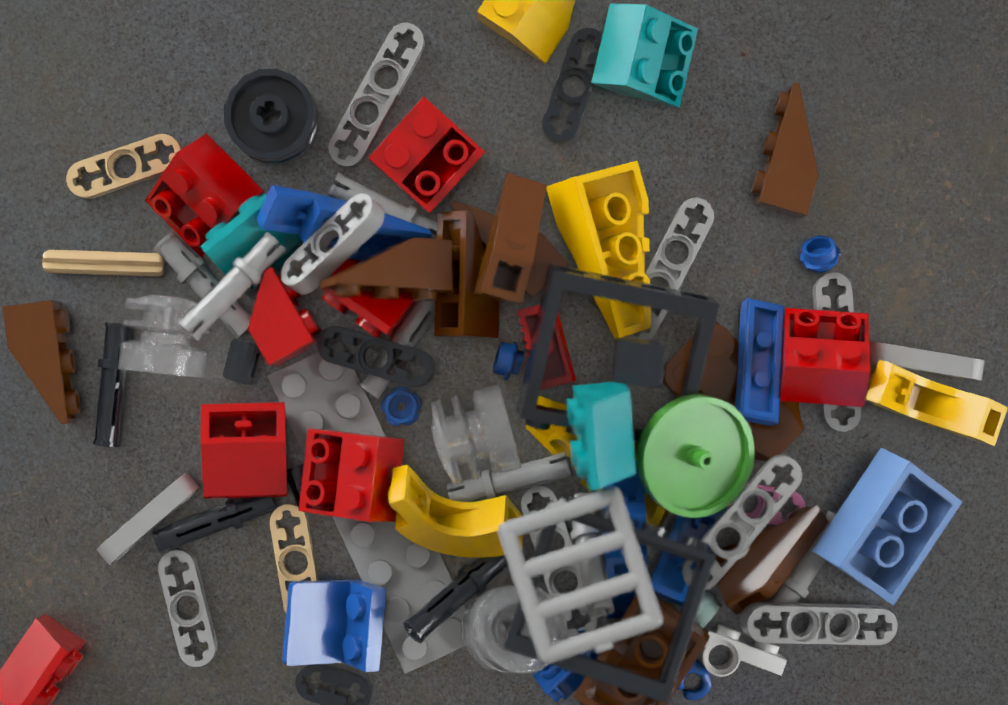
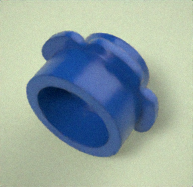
(820, 254)
(508, 359)
(401, 395)

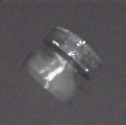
(163, 342)
(474, 435)
(484, 629)

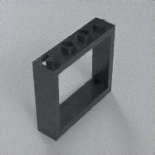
(617, 289)
(652, 536)

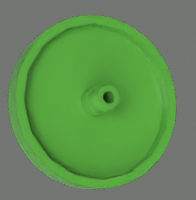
(695, 455)

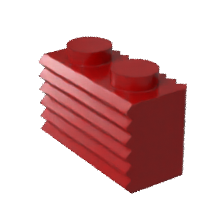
(558, 365)

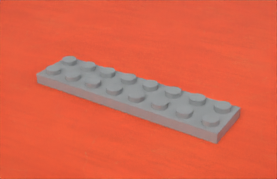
(329, 399)

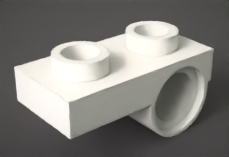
(757, 654)

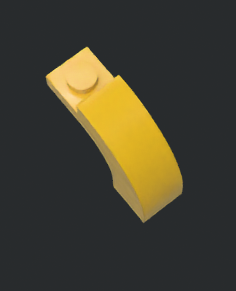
(935, 403)
(447, 524)

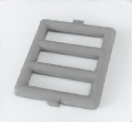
(537, 611)

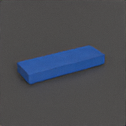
(759, 361)

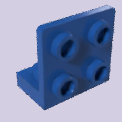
(334, 623)

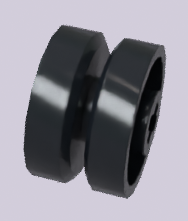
(267, 93)

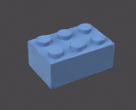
(887, 525)

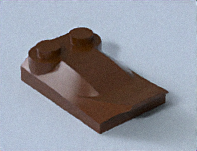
(720, 382)
(644, 655)

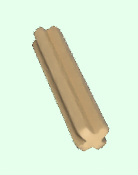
(103, 263)

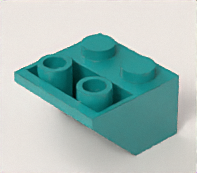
(644, 54)
(238, 237)
(603, 433)

